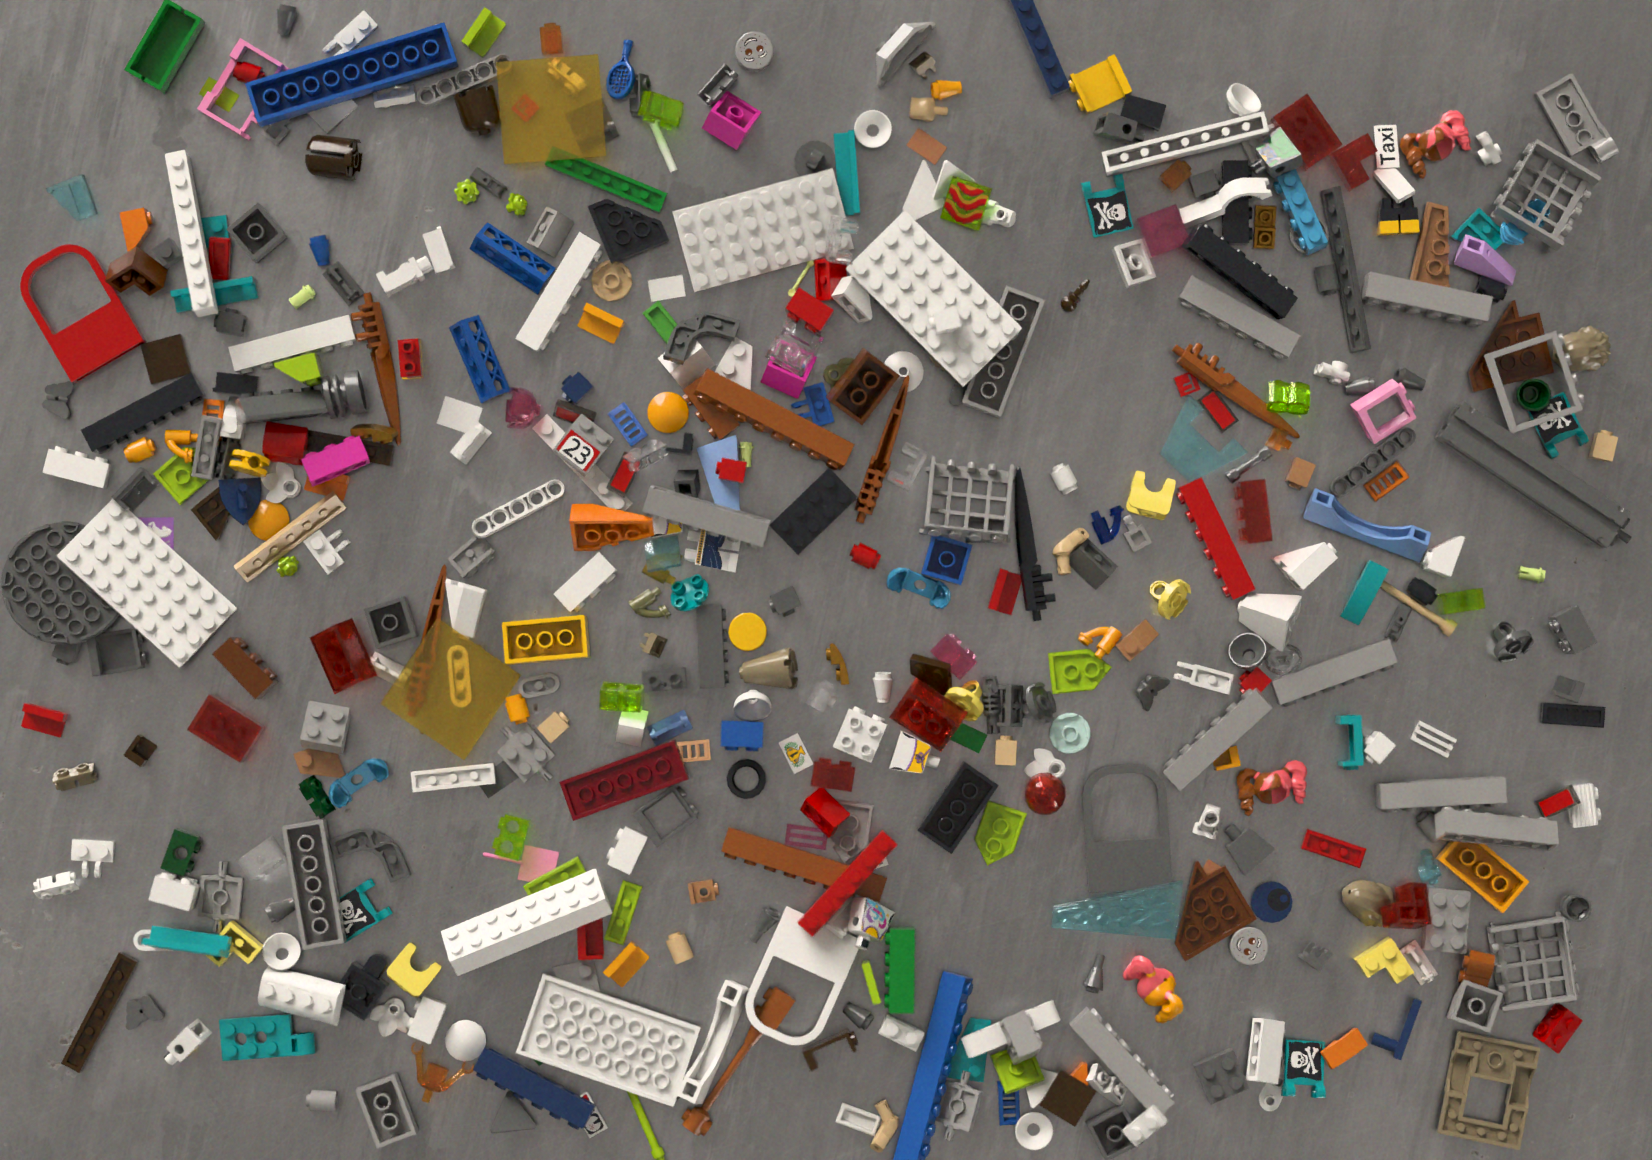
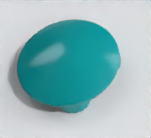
(689, 593)

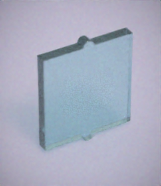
(662, 553)

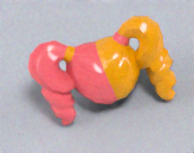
(1154, 989)

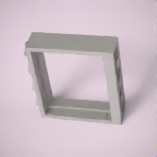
(1565, 363)

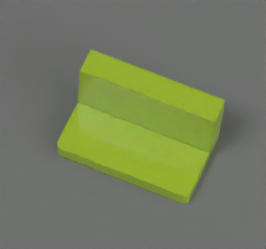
(483, 32)

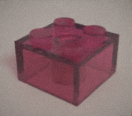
(1162, 231)

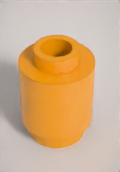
(139, 450)
(517, 708)

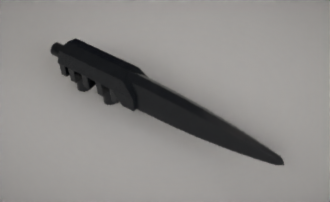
(1031, 575)

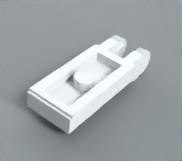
(352, 34)
(1207, 678)

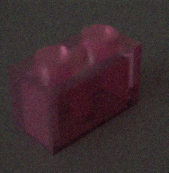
(951, 652)

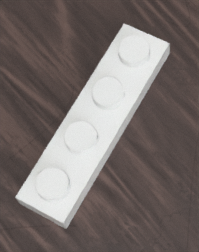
(453, 777)

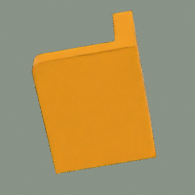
(1227, 759)

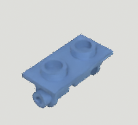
(669, 727)

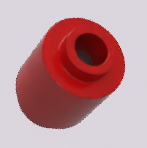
(247, 72)
(865, 556)

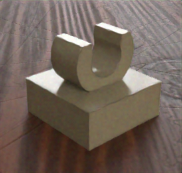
(922, 63)
(654, 644)

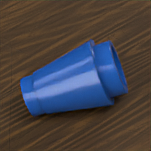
(320, 249)

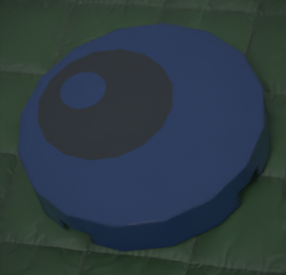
(1271, 902)

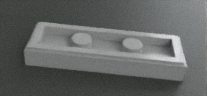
(206, 447)

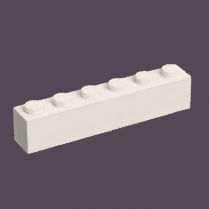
(559, 292)
(292, 344)

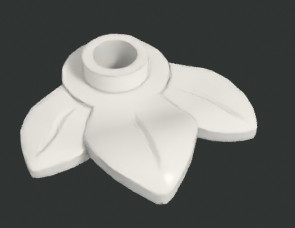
(278, 483)
(1043, 764)
(389, 1019)

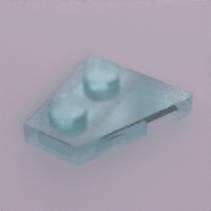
(75, 197)

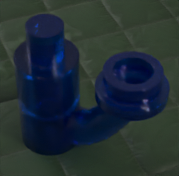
(1101, 527)

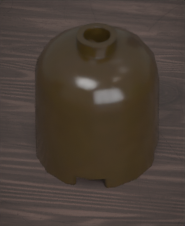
(478, 110)

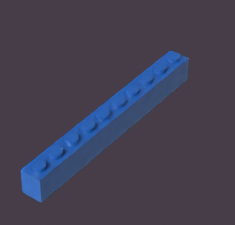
(934, 1067)

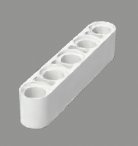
(525, 501)
(993, 1036)

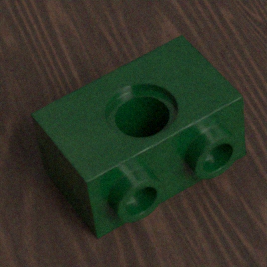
(172, 861)

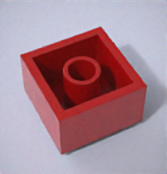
(809, 311)

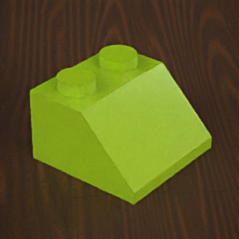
(304, 368)

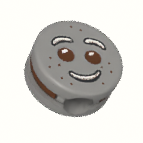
(754, 51)
(1248, 945)

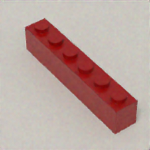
(1215, 538)
(847, 883)

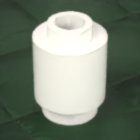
(1064, 478)

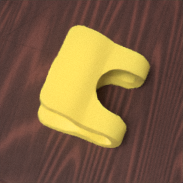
(1148, 503)
(406, 977)

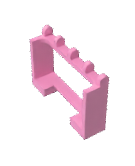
(210, 98)

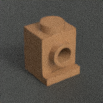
(694, 891)

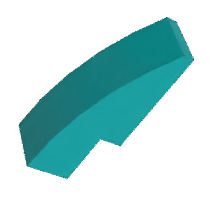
(1364, 592)

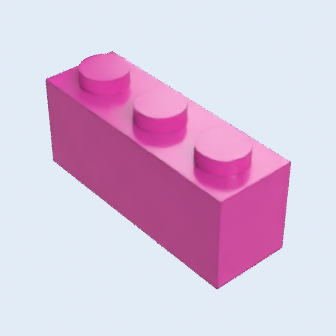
(335, 460)

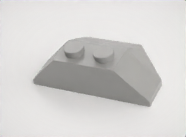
(900, 48)

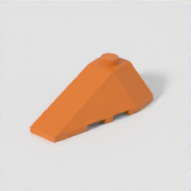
(600, 526)

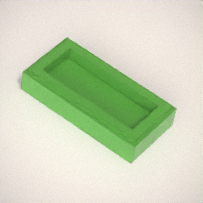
(660, 320)

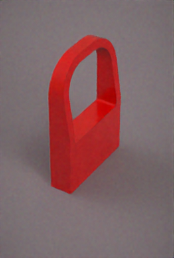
(96, 337)

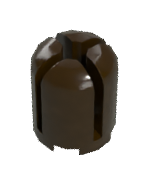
(330, 166)

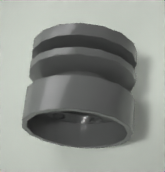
(344, 394)

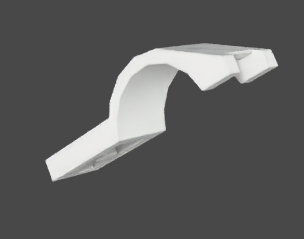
(1216, 205)

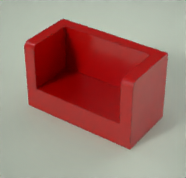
(591, 940)

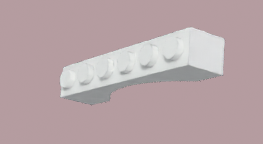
(727, 1013)

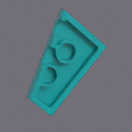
(960, 1060)

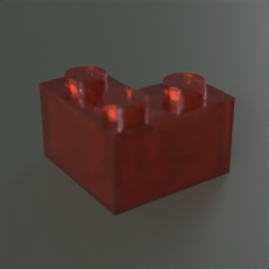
(1348, 161)
(833, 775)
(1410, 908)

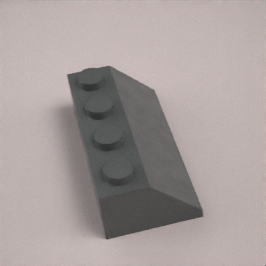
(279, 406)

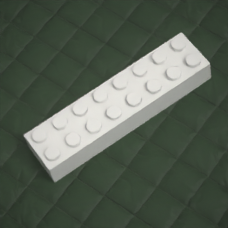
(526, 922)

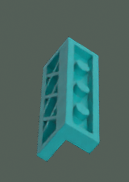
(847, 172)
(225, 292)
(188, 941)

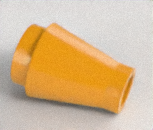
(942, 89)

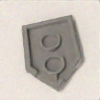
(853, 833)

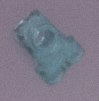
(1429, 871)

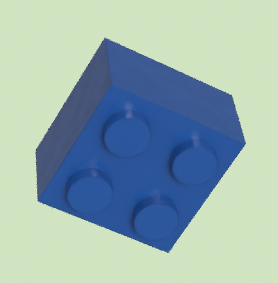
(946, 559)
(742, 734)

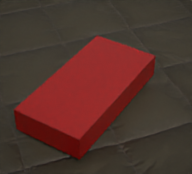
(220, 257)

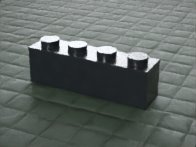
(1237, 213)

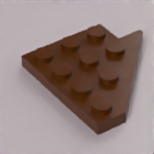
(1517, 365)
(1210, 911)

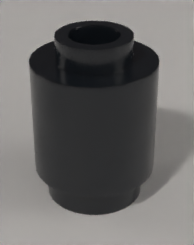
(1422, 591)

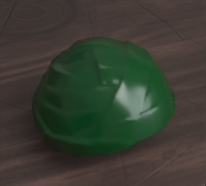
(1533, 395)

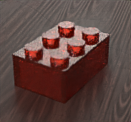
(1307, 131)
(1253, 512)
(343, 656)
(928, 714)
(226, 728)

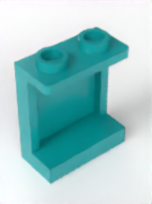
(1355, 741)

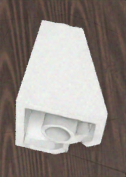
(1305, 564)
(465, 606)
(1270, 616)

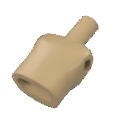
(925, 109)

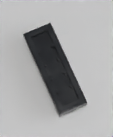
(1573, 715)

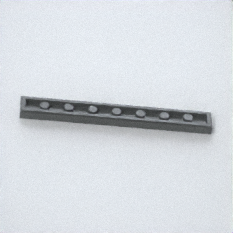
(1346, 269)

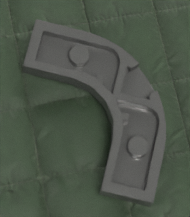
(697, 326)
(376, 843)

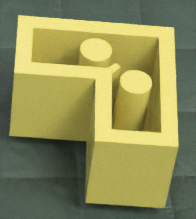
(242, 944)
(1384, 955)

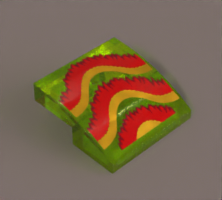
(966, 203)

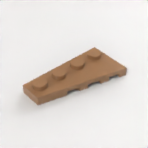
(1432, 248)

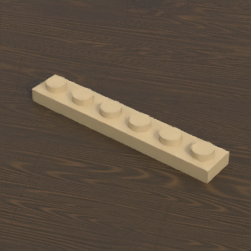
(290, 536)

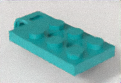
(279, 1041)

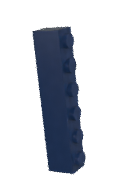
(1040, 47)
(534, 1087)

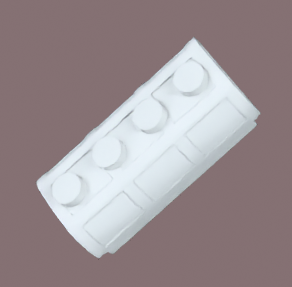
(301, 995)

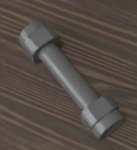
(1234, 474)

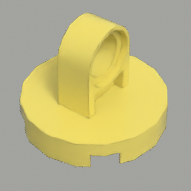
(1173, 598)
(967, 700)

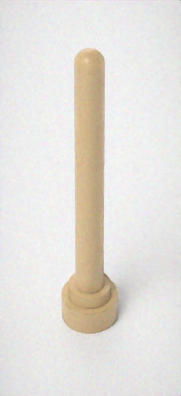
(1447, 626)

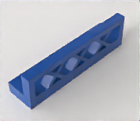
(509, 260)
(475, 359)

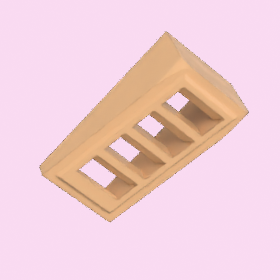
(707, 756)

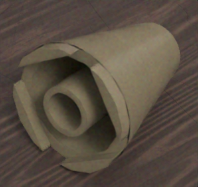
(772, 670)

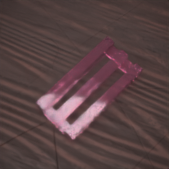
(803, 836)

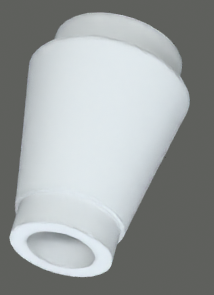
(883, 685)

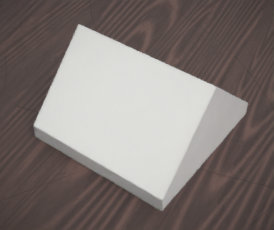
(1133, 263)
(693, 367)

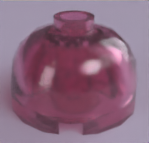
(521, 408)

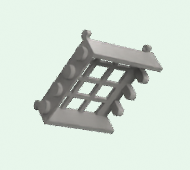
(1570, 213)
(971, 474)
(1500, 966)

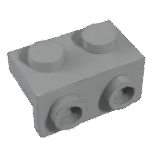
(471, 556)

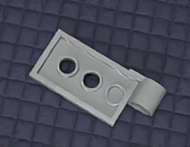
(1589, 129)

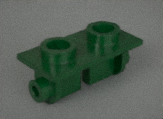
(312, 788)

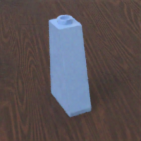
(723, 492)

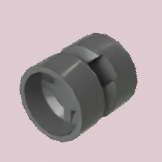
(1575, 907)

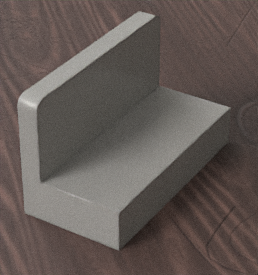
(550, 231)

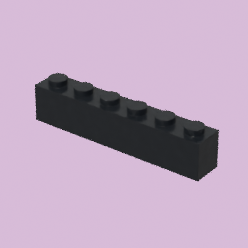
(1239, 271)
(142, 413)

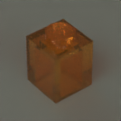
(551, 39)
(1176, 175)

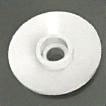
(913, 365)

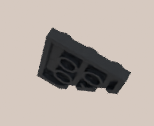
(625, 230)

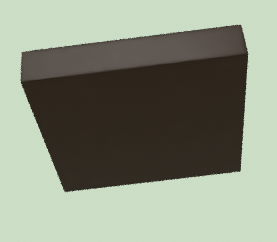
(165, 359)
(1067, 1098)

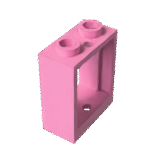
(1375, 397)

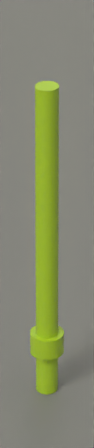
(657, 1151)

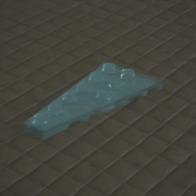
(1136, 912)

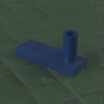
(1395, 1046)

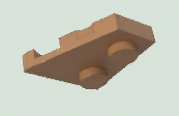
(319, 763)

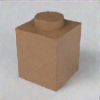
(1300, 473)

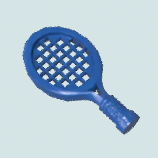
(623, 63)

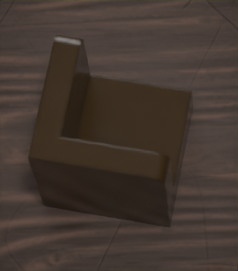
(140, 750)

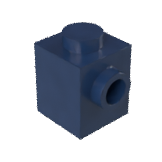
(576, 388)

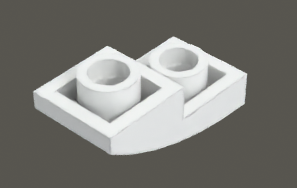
(1106, 1085)

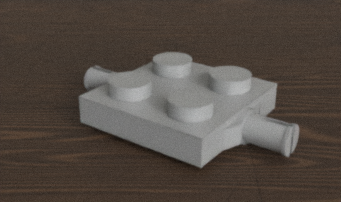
(526, 753)
(220, 897)
(959, 1106)

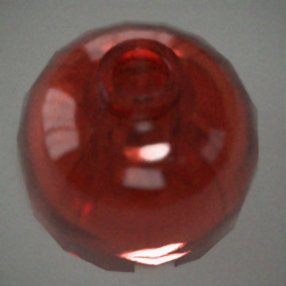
(1045, 793)

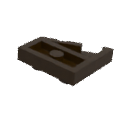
(212, 513)
(932, 672)

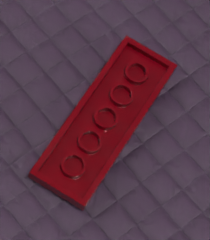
(624, 780)

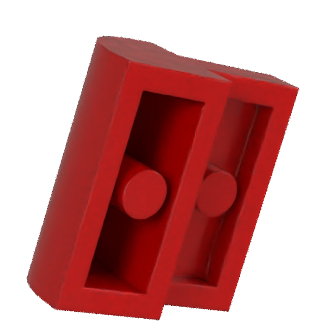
(285, 443)

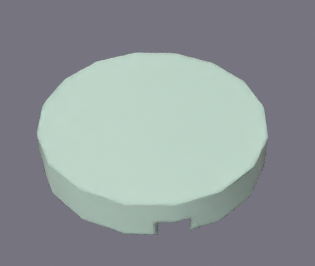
(1069, 733)

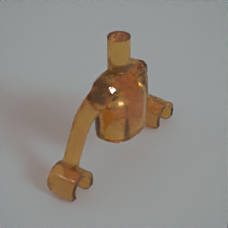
(435, 1075)

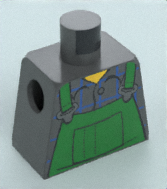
(1110, 127)
(1276, 155)

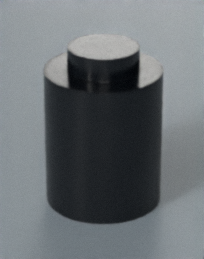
(1491, 287)

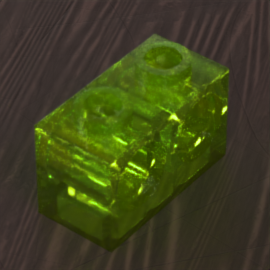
(1461, 601)
(621, 697)
(516, 838)

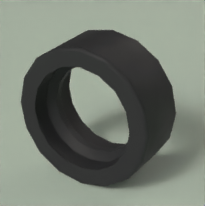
(746, 794)

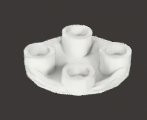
(465, 1040)

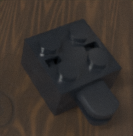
(363, 985)

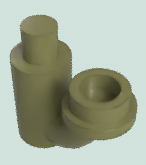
(644, 600)

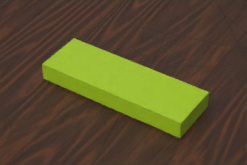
(559, 874)
(623, 912)

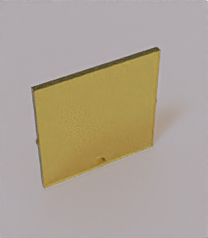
(551, 109)
(450, 689)

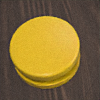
(250, 463)
(747, 631)

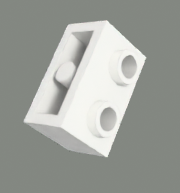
(1376, 747)

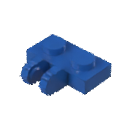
(818, 405)

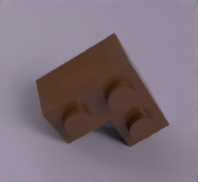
(136, 269)

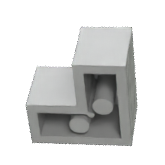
(1021, 1037)

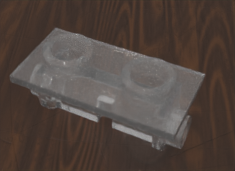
(653, 450)

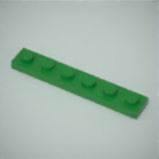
(611, 182)

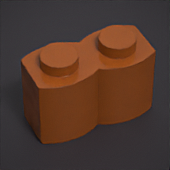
(1477, 968)

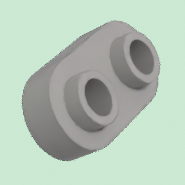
(539, 685)

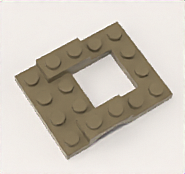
(1494, 1061)

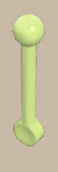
(791, 292)

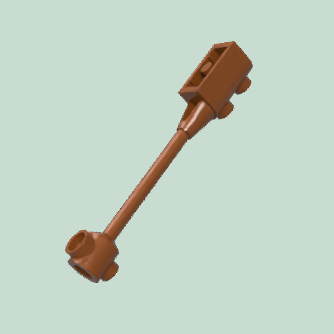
(770, 1014)

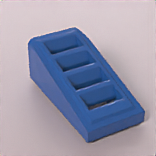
(632, 442)
(1008, 1120)

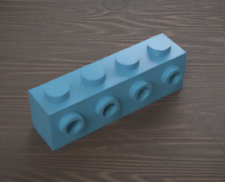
(1300, 211)

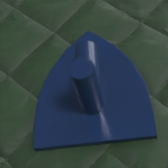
(240, 497)

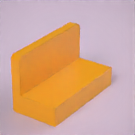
(600, 323)
(626, 964)

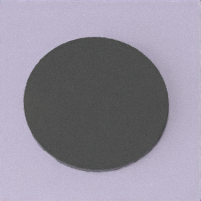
(46, 594)

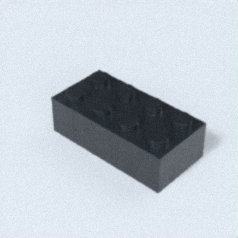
(813, 511)
(957, 807)

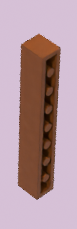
(773, 419)
(795, 862)

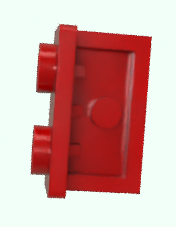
(1557, 1027)

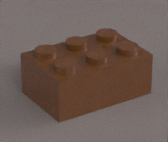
(862, 386)
(246, 667)

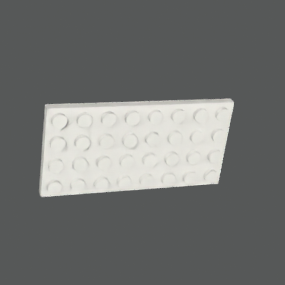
(759, 229)
(916, 277)
(146, 583)
(608, 1040)

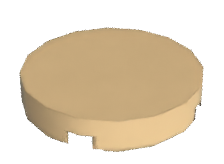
(611, 281)

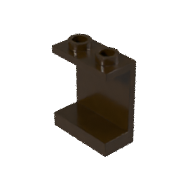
(808, 1050)

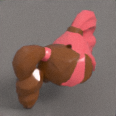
(1436, 142)
(1272, 786)

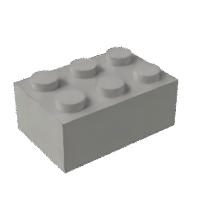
(1449, 920)
(387, 1110)

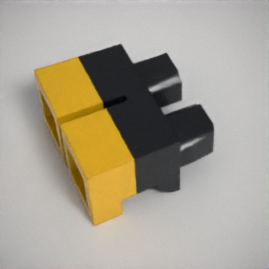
(1397, 220)

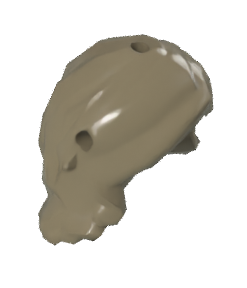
(1586, 349)
(1366, 899)

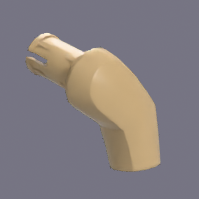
(1066, 547)
(887, 1129)

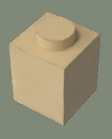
(1603, 446)
(554, 726)
(1005, 751)

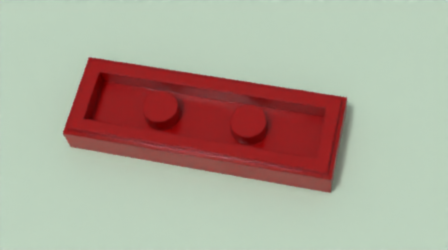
(1333, 848)

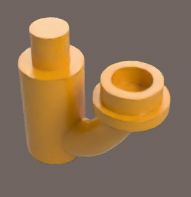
(181, 437)
(1107, 643)

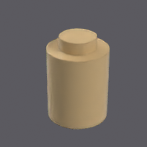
(679, 947)

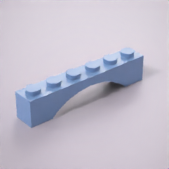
(1405, 540)

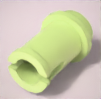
(302, 296)
(746, 452)
(1532, 574)

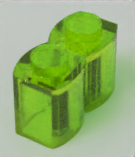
(660, 109)
(1288, 397)

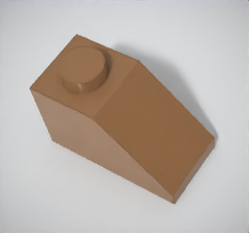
(1136, 640)

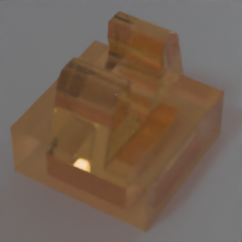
(1278, 440)

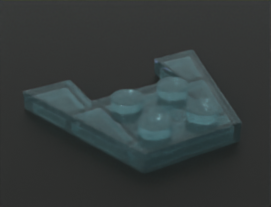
(1191, 451)

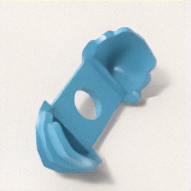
(1511, 234)
(935, 590)
(342, 788)

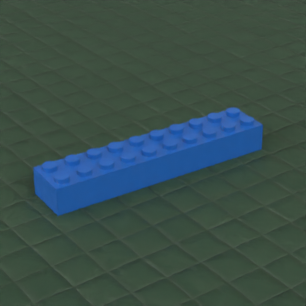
(351, 74)

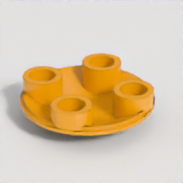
(668, 412)
(268, 519)

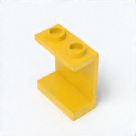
(1099, 85)

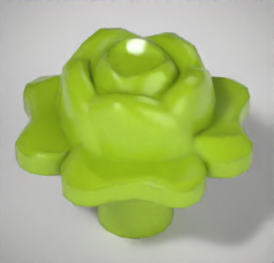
(466, 191)
(517, 204)
(287, 566)

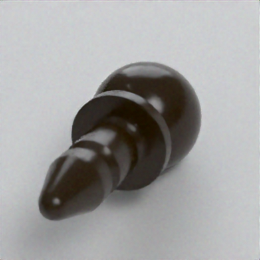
(1070, 302)

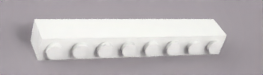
(1185, 143)
(191, 233)

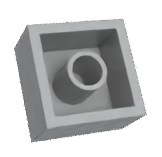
(325, 727)

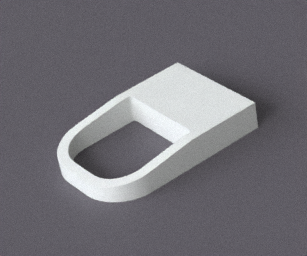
(820, 955)

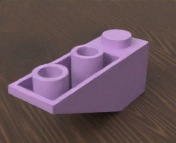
(1483, 259)

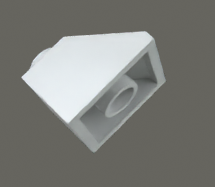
(1442, 557)

